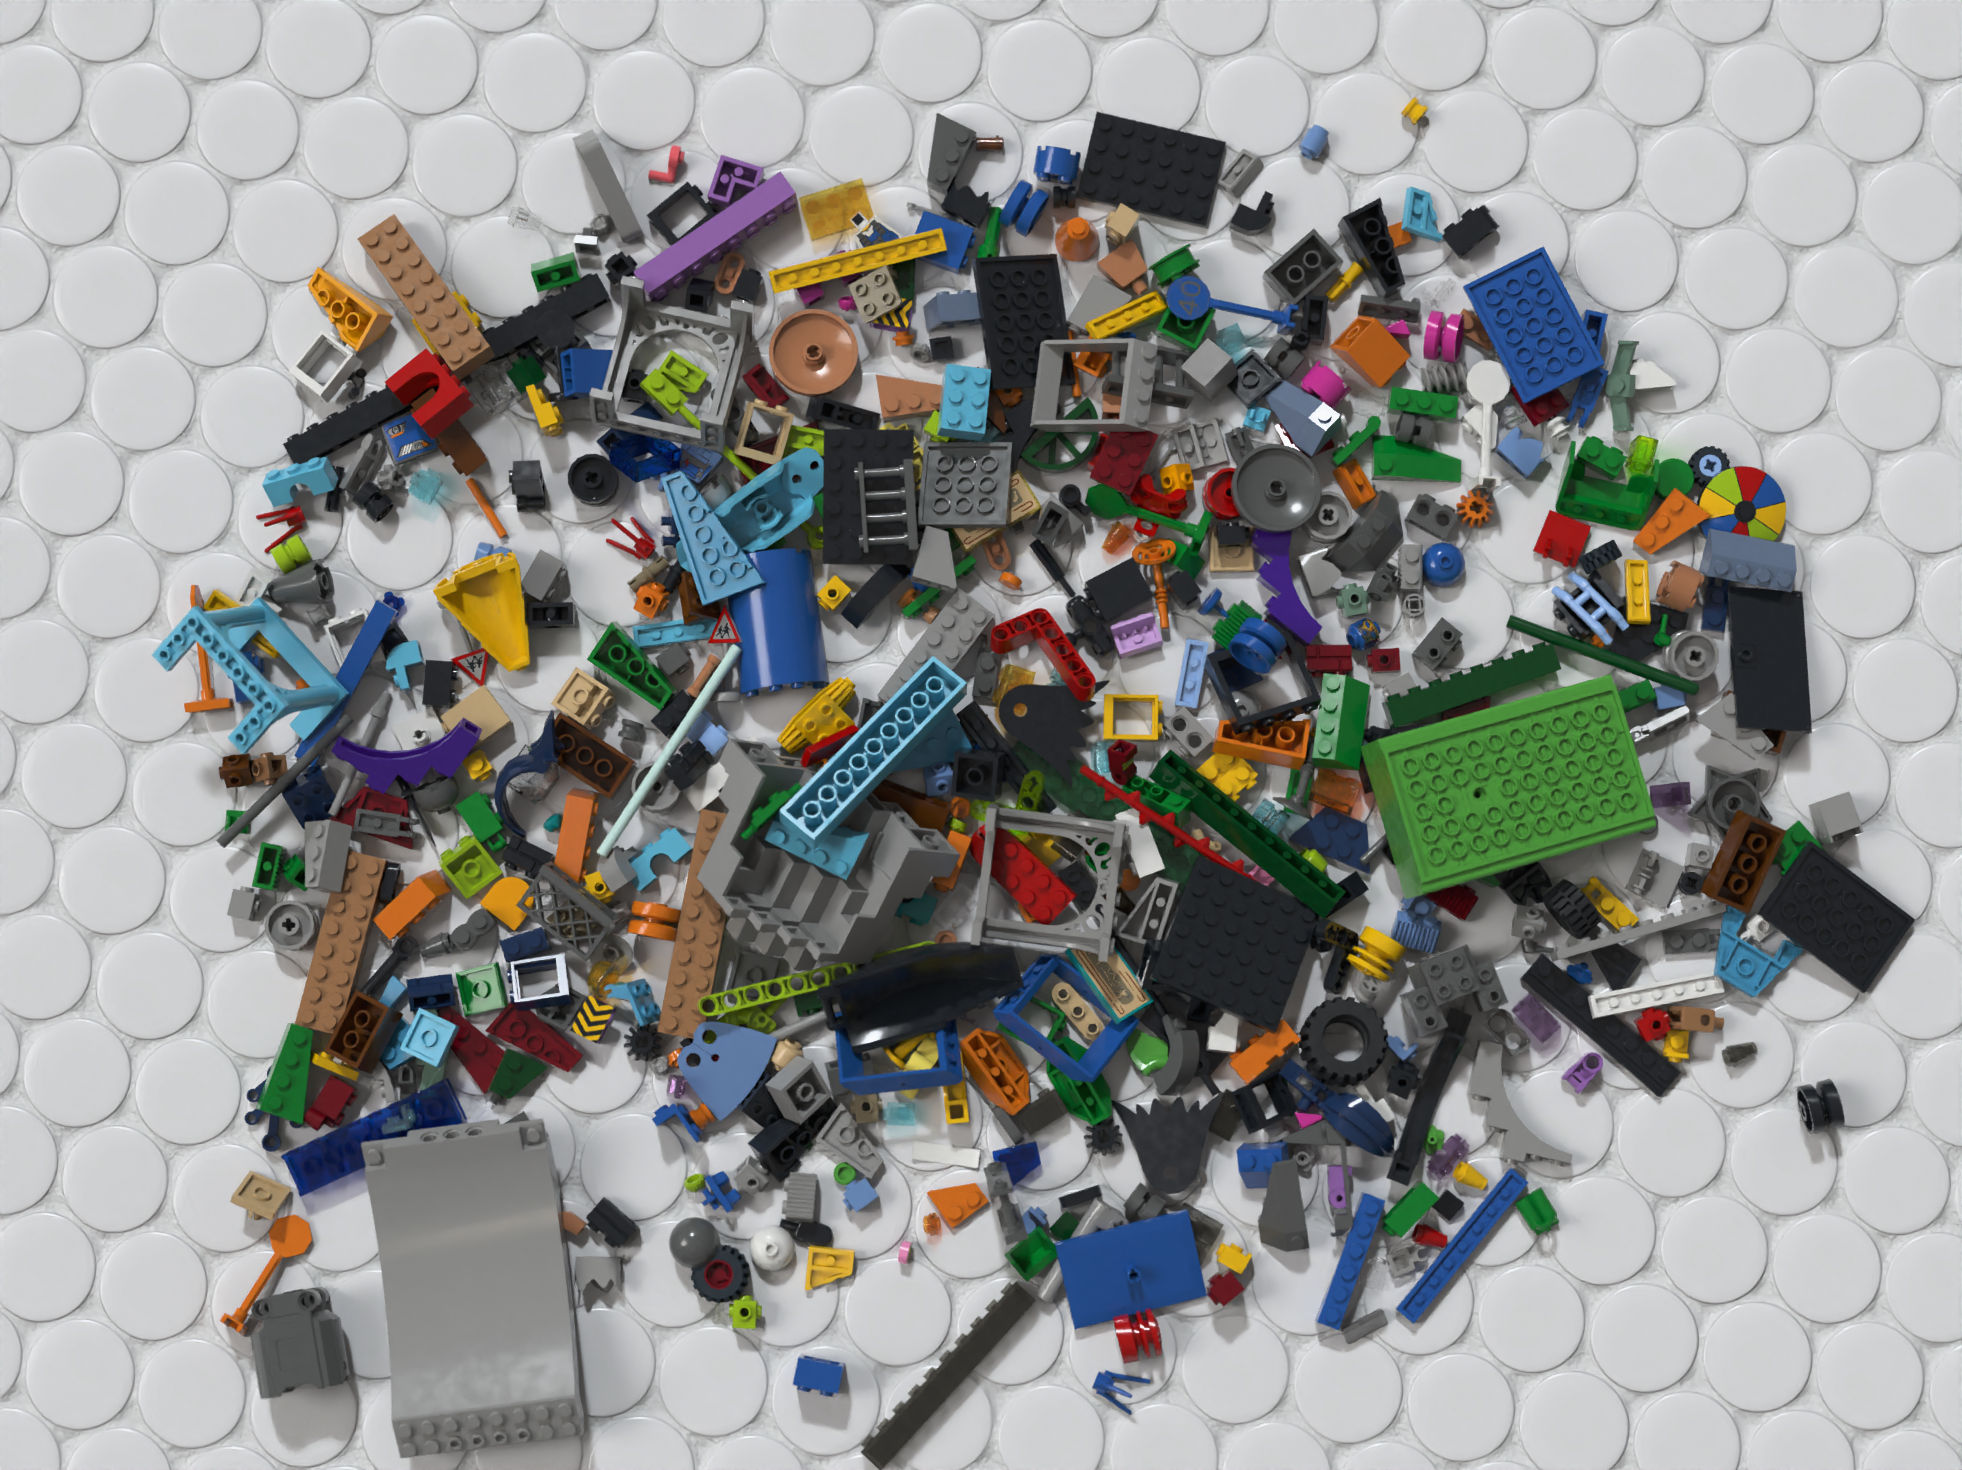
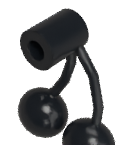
(354, 392)

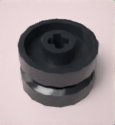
(590, 467)
(1820, 1106)

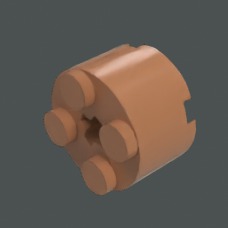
(1679, 586)

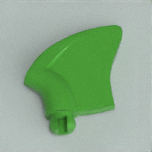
(1146, 1052)

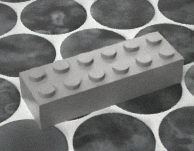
(947, 639)

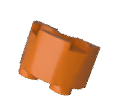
(1093, 363)

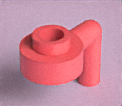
(676, 157)

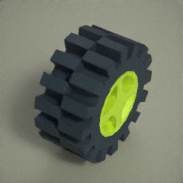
(1600, 557)

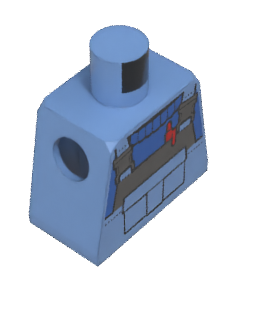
(698, 463)

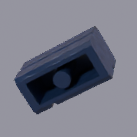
(525, 944)
(431, 992)

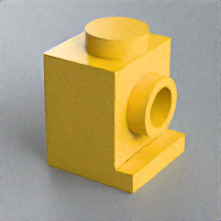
(1233, 1257)

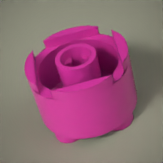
(1325, 385)

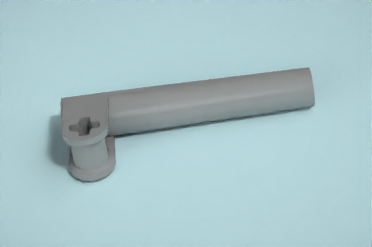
(1097, 1216)

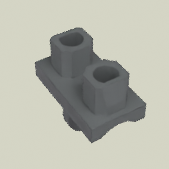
(1382, 582)

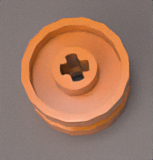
(654, 920)

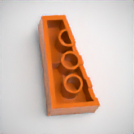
(1278, 745)
(576, 832)

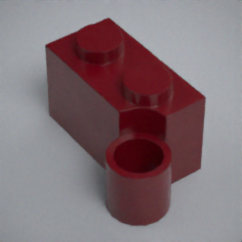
(330, 1104)

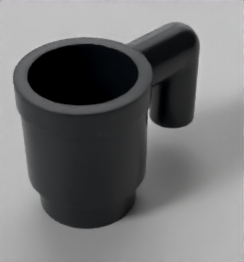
(1071, 498)

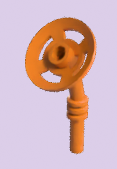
(1155, 559)

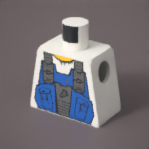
(872, 230)

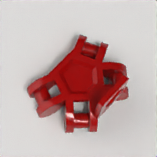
(1149, 499)

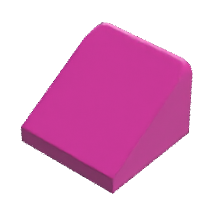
(1399, 330)
(1306, 1119)

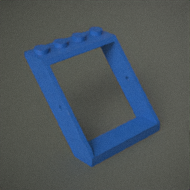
(1099, 1052)
(852, 1073)

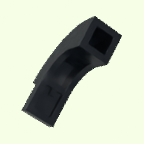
(873, 593)

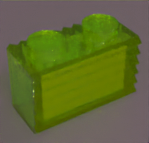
(1641, 454)

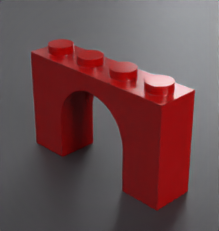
(448, 402)

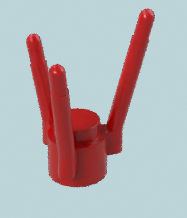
(293, 516)
(643, 547)

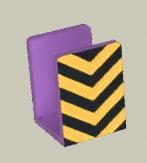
(896, 320)
(593, 1019)

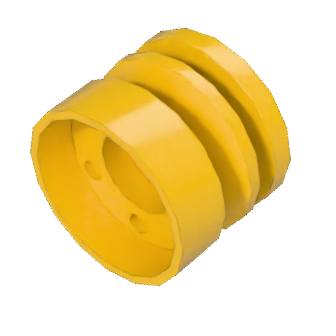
(1376, 954)

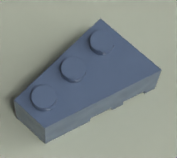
(952, 310)

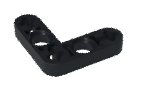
(1339, 965)

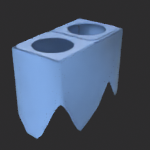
(1520, 453)

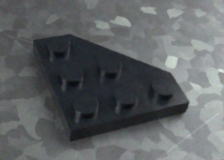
(1638, 639)

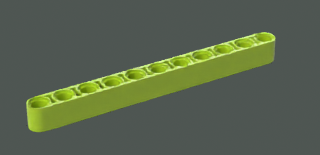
(785, 985)

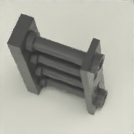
(1163, 394)
(906, 494)
(1009, 1214)

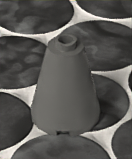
(304, 585)

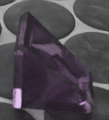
(1670, 795)

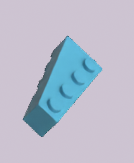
(834, 854)

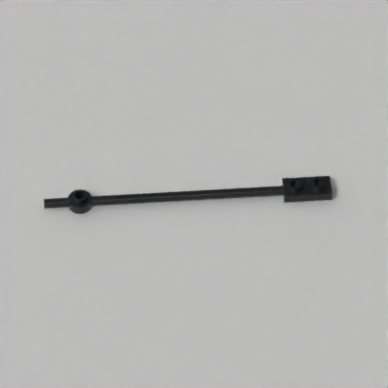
(1078, 882)

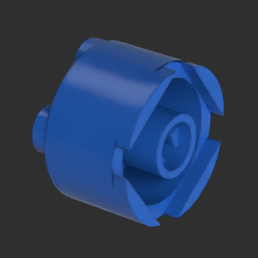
(1056, 164)

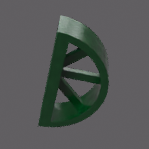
(1049, 439)

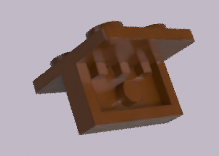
(691, 604)

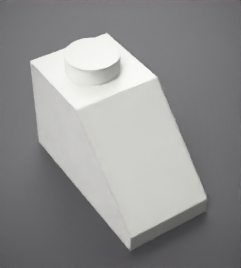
(1650, 377)

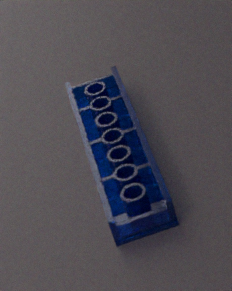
(341, 1151)

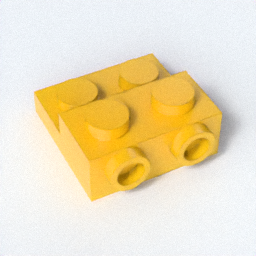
(547, 415)
(1228, 774)

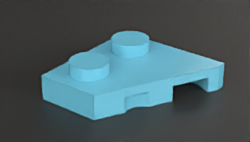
(1419, 215)

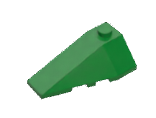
(1410, 462)

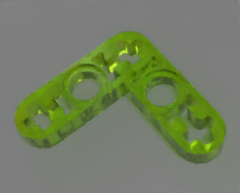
(1026, 785)

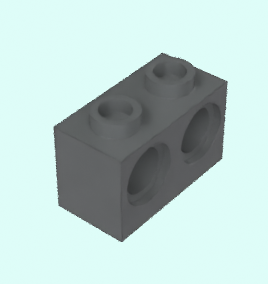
(1429, 522)

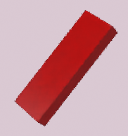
(827, 746)

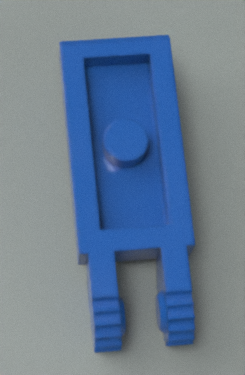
(1587, 394)

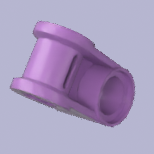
(1582, 1072)

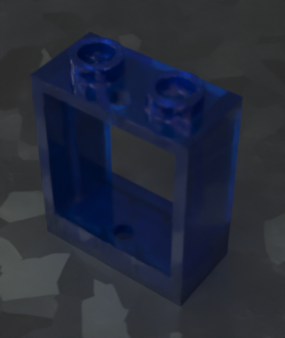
(664, 459)

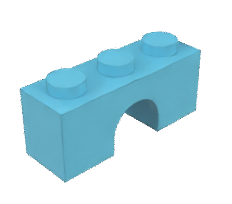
(315, 473)
(670, 844)

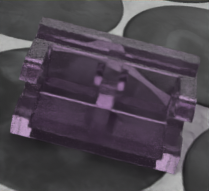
(1536, 1017)

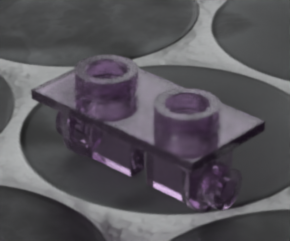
(1444, 1164)

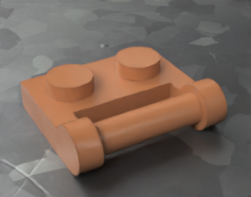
(704, 676)

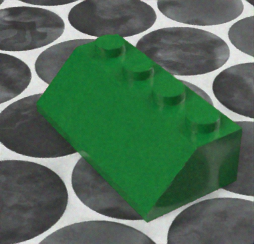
(1340, 722)

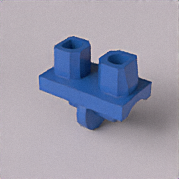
(728, 1200)

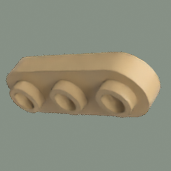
(1069, 1003)

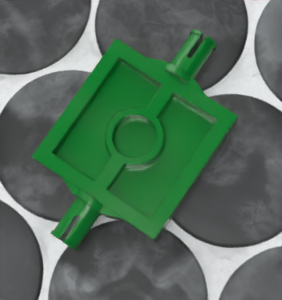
(762, 816)

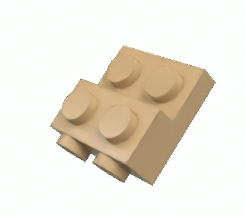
(584, 699)

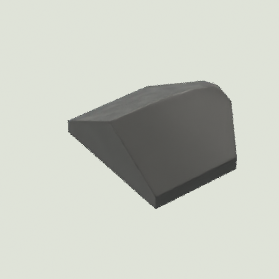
(563, 1015)

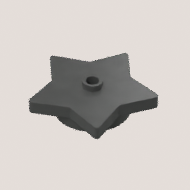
(1722, 786)

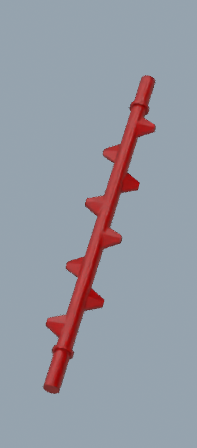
(1166, 822)

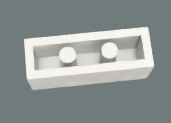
(1140, 845)

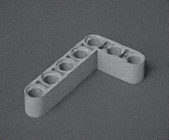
(608, 185)

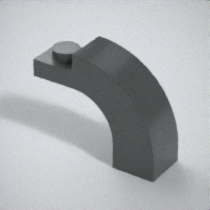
(1182, 1058)

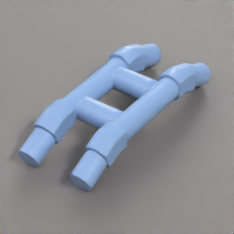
(1590, 620)

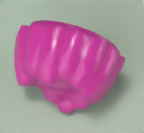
(847, 303)

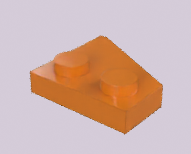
(958, 1201)

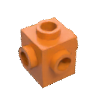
(652, 600)

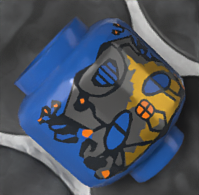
(1363, 634)

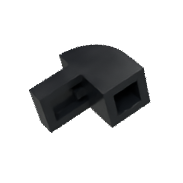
(1251, 221)

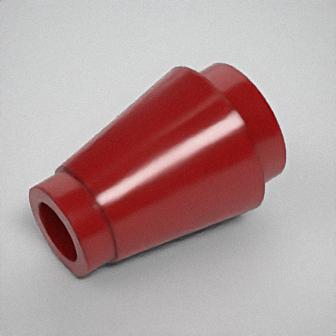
(1428, 1236)

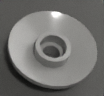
(616, 943)

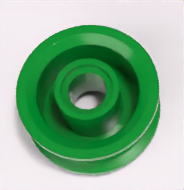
(1174, 266)

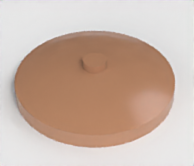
(813, 352)

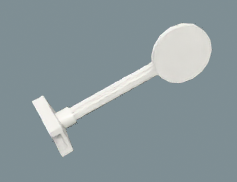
(1487, 384)

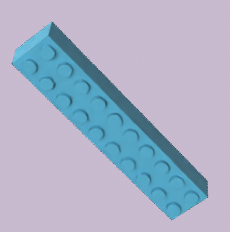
(873, 752)

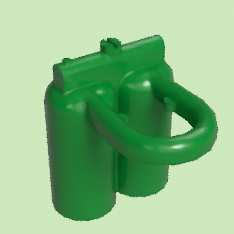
(1537, 1211)

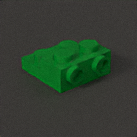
(1791, 845)

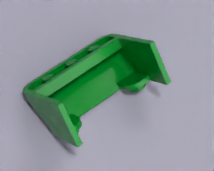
(1604, 500)

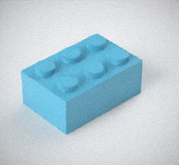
(964, 402)

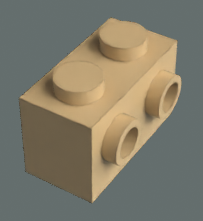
(1121, 224)

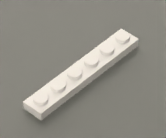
(1655, 994)

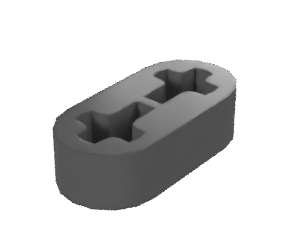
(1008, 1125)

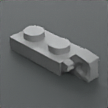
(1661, 725)

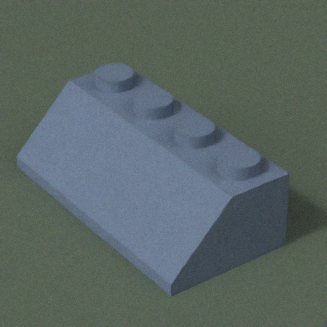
(1749, 560)

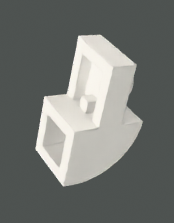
(1380, 1105)

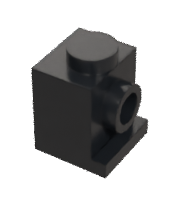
(1231, 535)

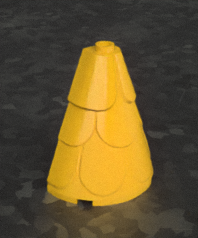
(491, 607)

